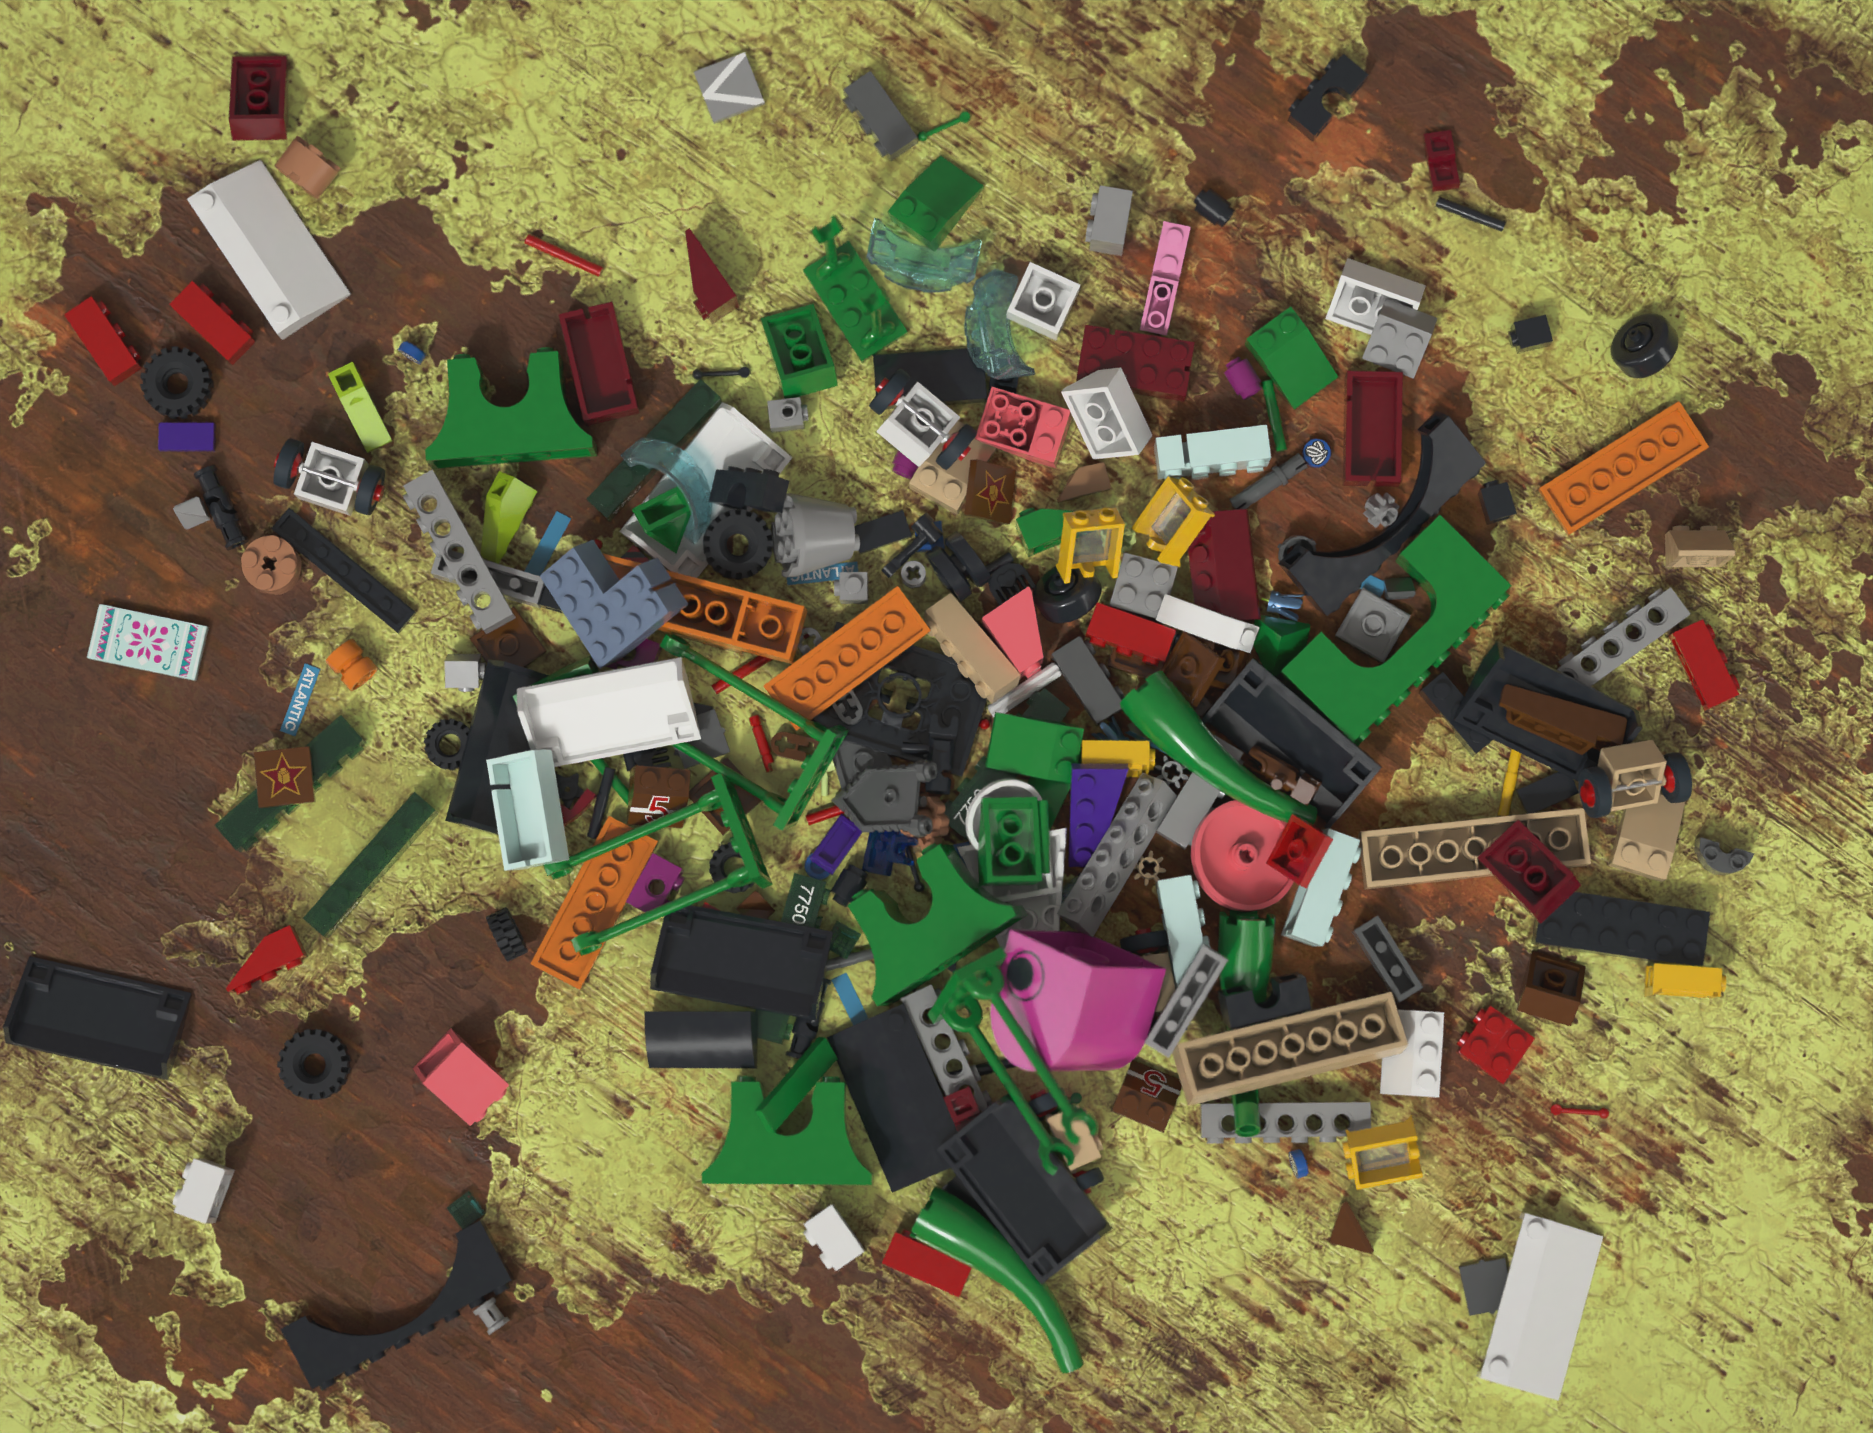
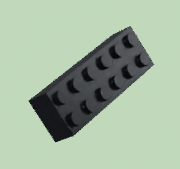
(1626, 930)

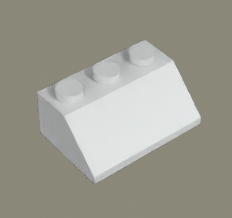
(1363, 293)
(1107, 414)
(1419, 1065)

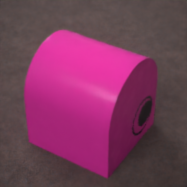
(1075, 1000)

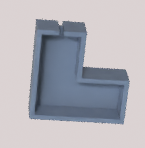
(611, 612)

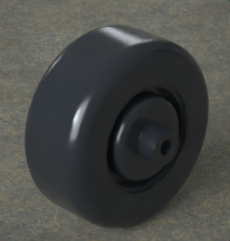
(1644, 345)
(1066, 601)

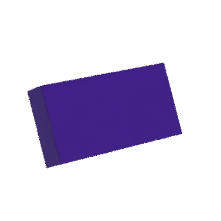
(186, 437)
(836, 844)

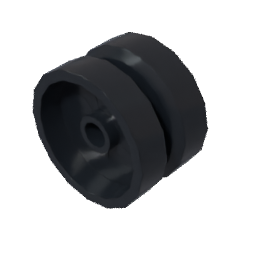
(961, 564)

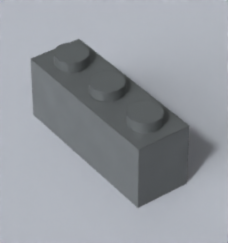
(879, 117)
(1088, 680)
(1387, 959)

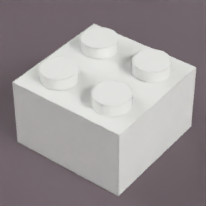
(1043, 301)
(203, 1190)
(833, 1237)

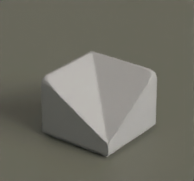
(192, 512)

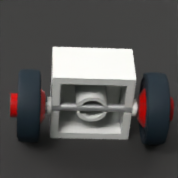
(920, 422)
(330, 477)

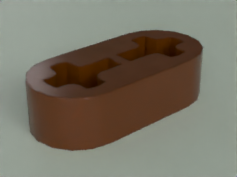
(794, 739)

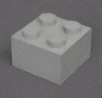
(1110, 222)
(1399, 338)
(1142, 586)

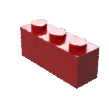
(213, 322)
(104, 340)
(1130, 634)
(1704, 664)
(926, 1263)

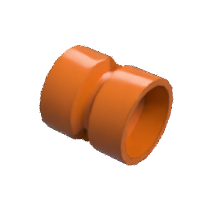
(351, 664)

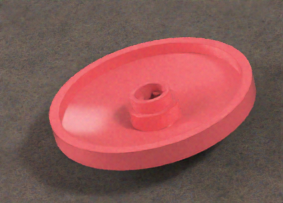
(1232, 856)

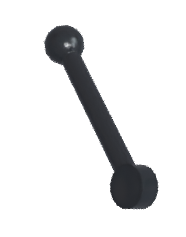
(744, 372)
(918, 886)

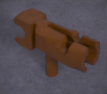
(1282, 775)

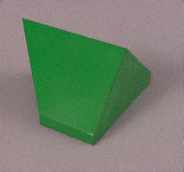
(665, 518)
(1279, 642)

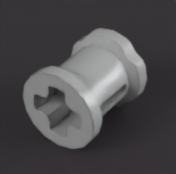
(912, 566)
(492, 1325)

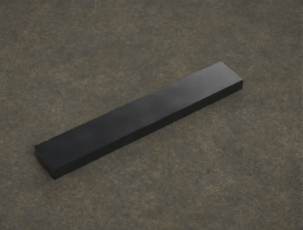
(343, 570)

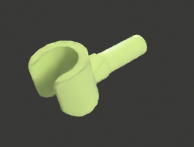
(824, 782)

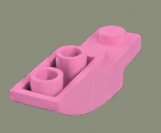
(1165, 278)

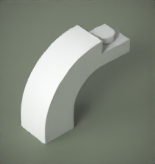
(1207, 623)

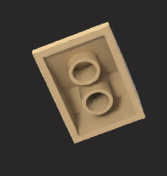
(948, 486)
(1697, 547)
(1647, 839)

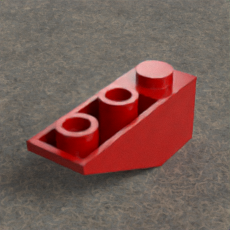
(271, 955)

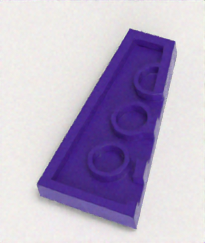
(1092, 807)

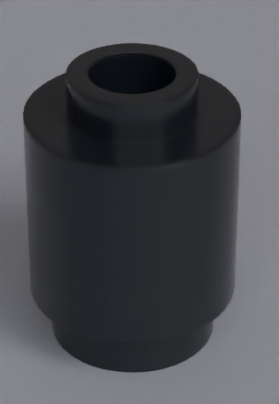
(1213, 207)
(848, 884)

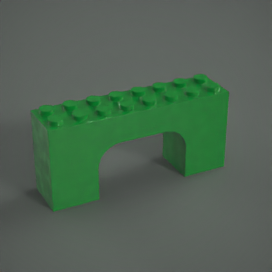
(1460, 593)

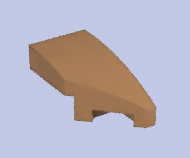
(1084, 482)

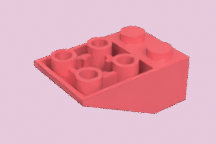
(1024, 427)

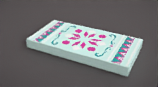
(147, 642)

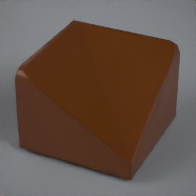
(755, 906)

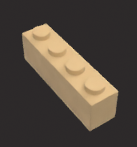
(971, 649)

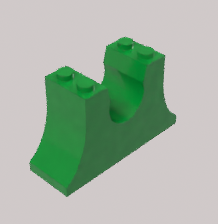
(526, 432)
(956, 925)
(812, 1157)

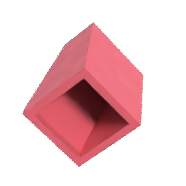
(1016, 632)
(461, 1077)

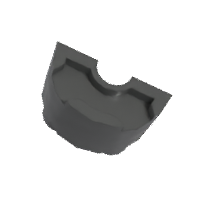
(1716, 861)

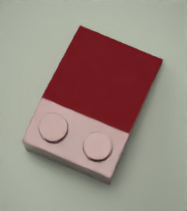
(258, 98)
(711, 290)
(1529, 871)

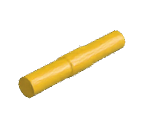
(1509, 783)

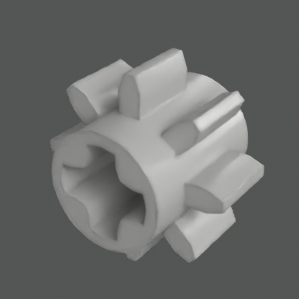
(1381, 510)
(1179, 769)

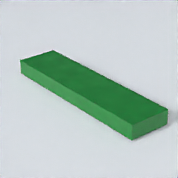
(796, 1084)

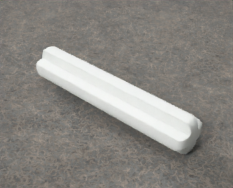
(1025, 689)

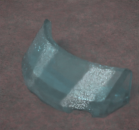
(919, 266)
(989, 329)
(683, 472)

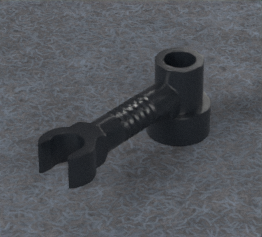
(926, 531)

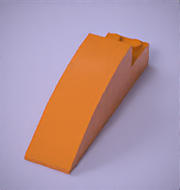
(729, 616)

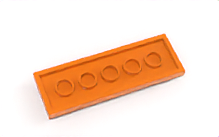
(1623, 468)
(849, 656)
(593, 904)

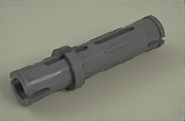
(1277, 477)

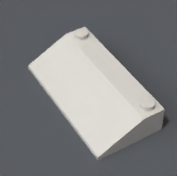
(269, 248)
(722, 442)
(610, 712)
(1541, 1306)

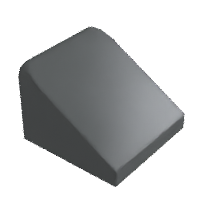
(1399, 588)

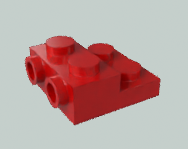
(1299, 851)
(1494, 1044)

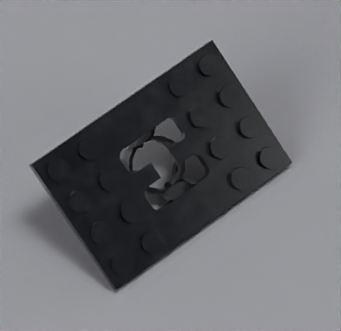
(948, 697)

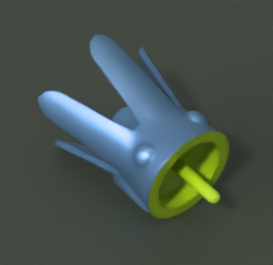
(1279, 601)
(1112, 732)

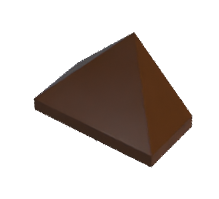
(1348, 1231)

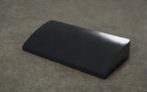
(944, 373)
(701, 1039)

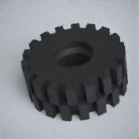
(170, 363)
(742, 523)
(294, 1056)

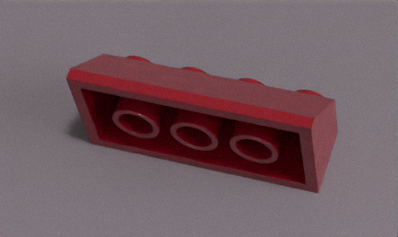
(1225, 567)

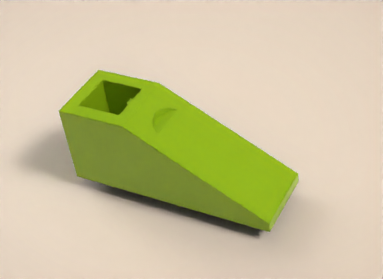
(360, 406)
(504, 510)

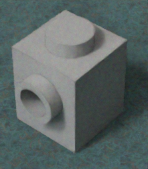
(787, 414)
(852, 587)
(464, 671)

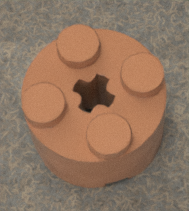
(307, 167)
(286, 560)

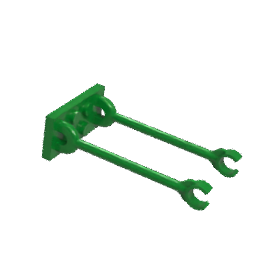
(853, 295)
(813, 765)
(743, 842)
(985, 981)

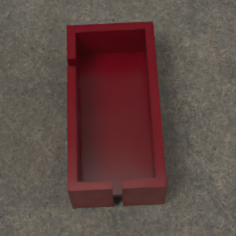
(1150, 363)
(599, 364)
(1372, 428)

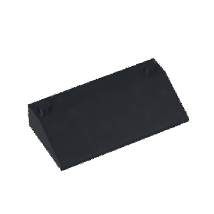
(1508, 666)
(1272, 716)
(492, 734)
(741, 961)
(97, 1018)
(895, 1095)
(1039, 1214)

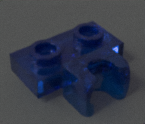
(884, 850)

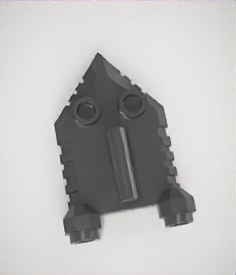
(888, 798)

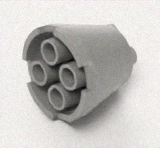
(813, 534)

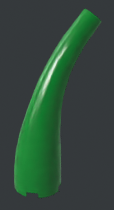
(1178, 731)
(1249, 949)
(973, 1240)

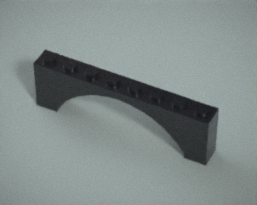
(1444, 468)
(329, 1353)

